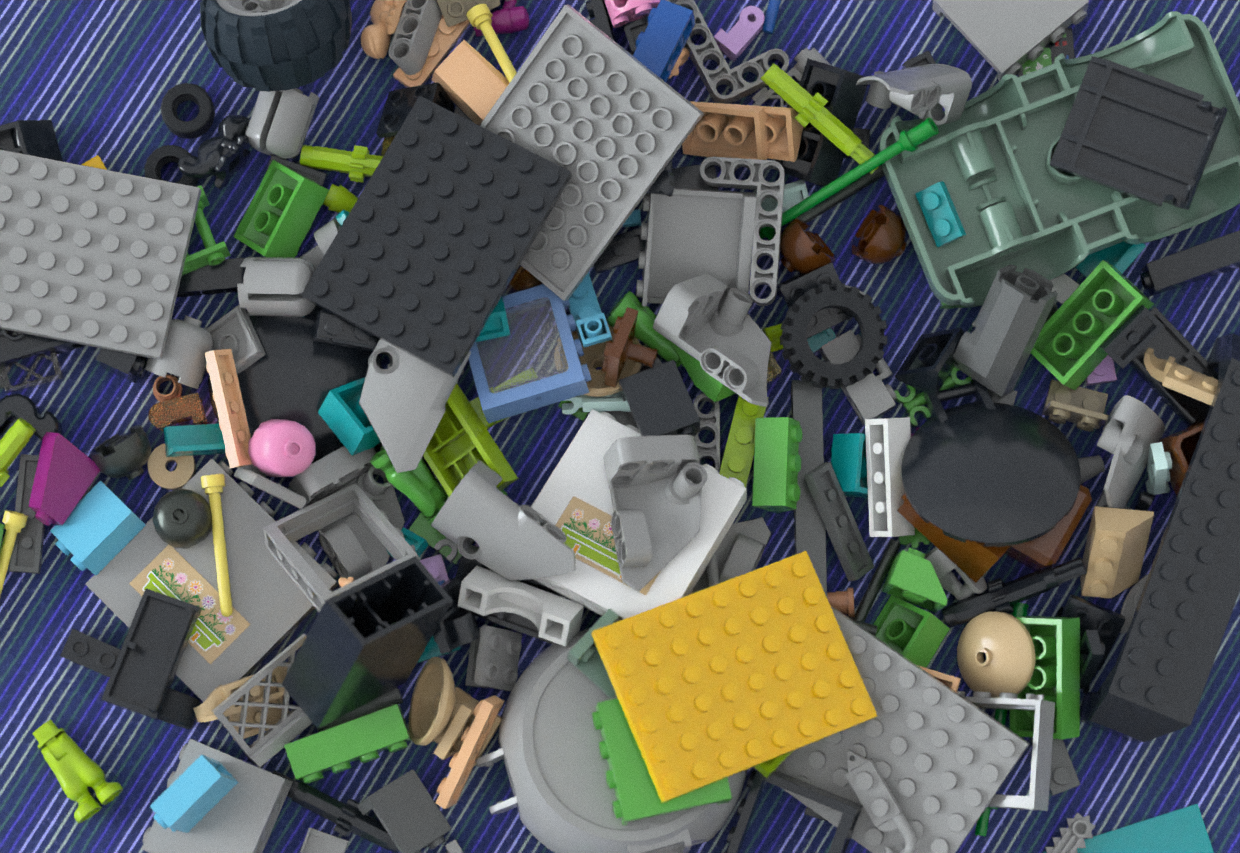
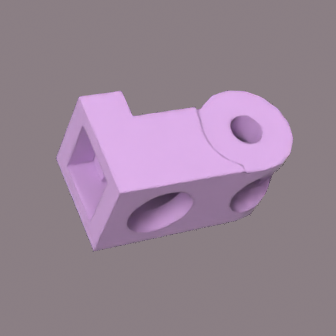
(741, 34)

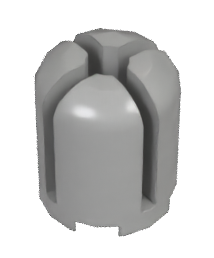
(281, 122)
(275, 286)

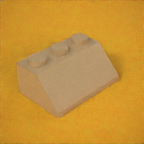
(1114, 550)

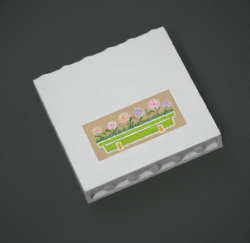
(582, 507)

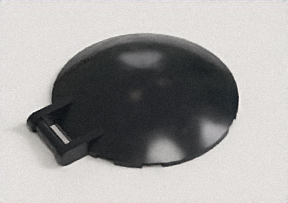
(296, 376)
(989, 470)

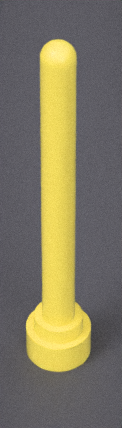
(480, 17)
(213, 487)
(13, 524)

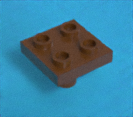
(624, 348)

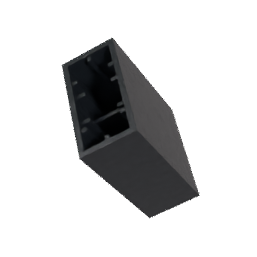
(366, 641)

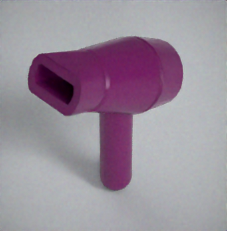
(508, 19)

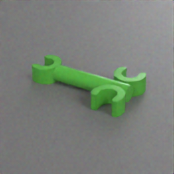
(914, 403)

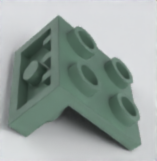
(587, 657)

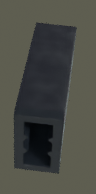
(1192, 264)

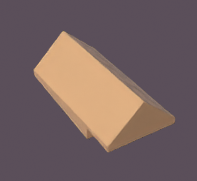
(470, 81)
(745, 132)

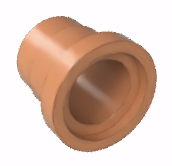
(175, 393)
(842, 601)

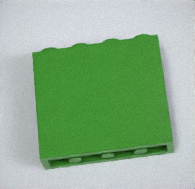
(630, 776)

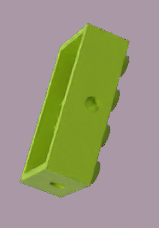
(461, 443)

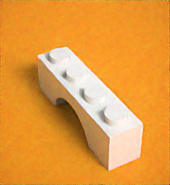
(490, 593)

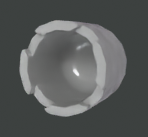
(184, 352)

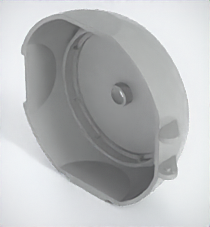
(561, 777)

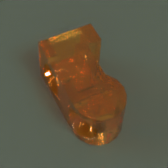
(178, 411)

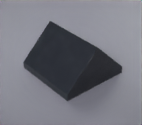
(930, 361)

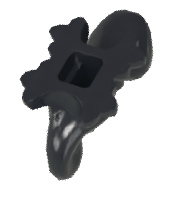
(220, 154)

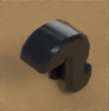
(23, 407)

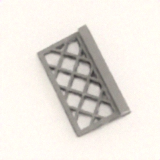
(284, 730)

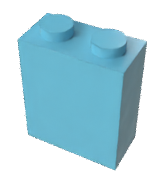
(97, 529)
(193, 794)

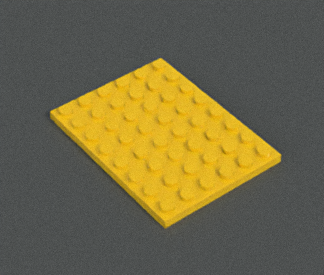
(733, 675)

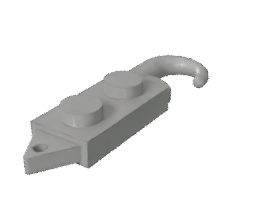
(878, 799)

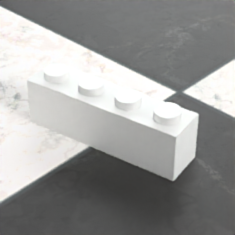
(884, 455)

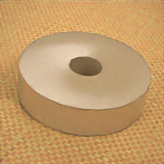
(170, 479)

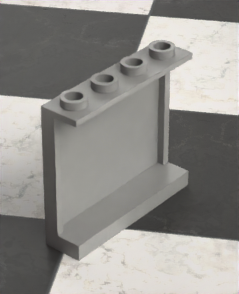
(1011, 30)
(695, 236)
(237, 822)

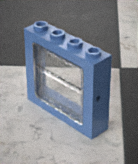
(534, 362)

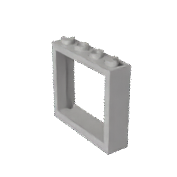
(320, 514)
(1041, 748)

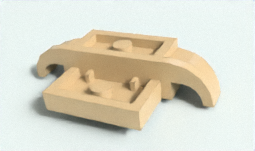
(1181, 378)
(204, 711)

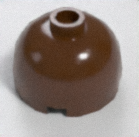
(881, 236)
(803, 249)

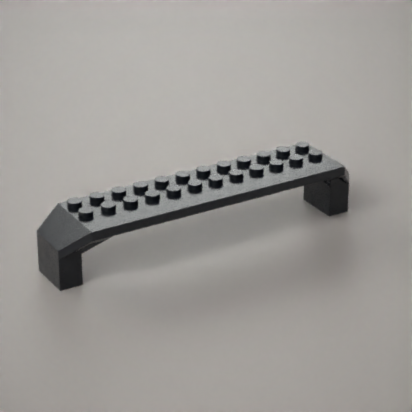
(1188, 586)

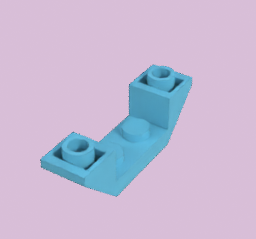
(589, 319)

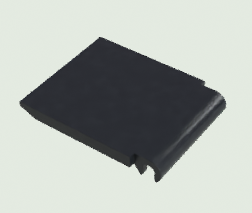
(1138, 135)

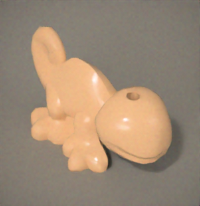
(385, 18)

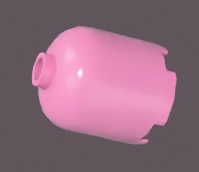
(281, 448)

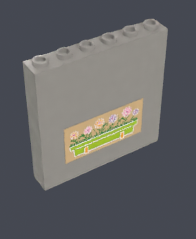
(263, 595)

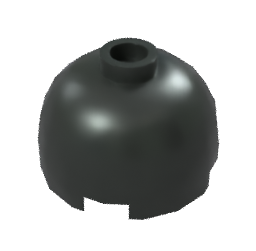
(123, 454)
(192, 525)

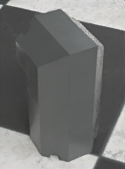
(1006, 329)

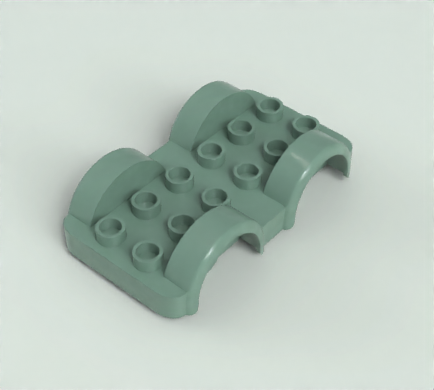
(1036, 214)

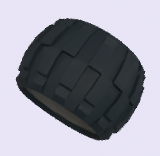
(276, 41)

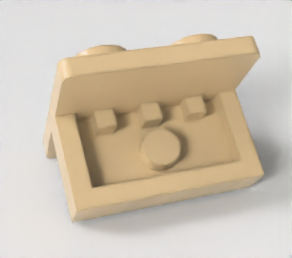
(462, 716)

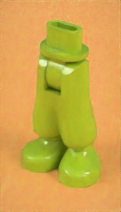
(75, 771)

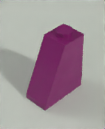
(60, 479)

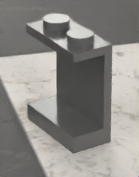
(408, 814)

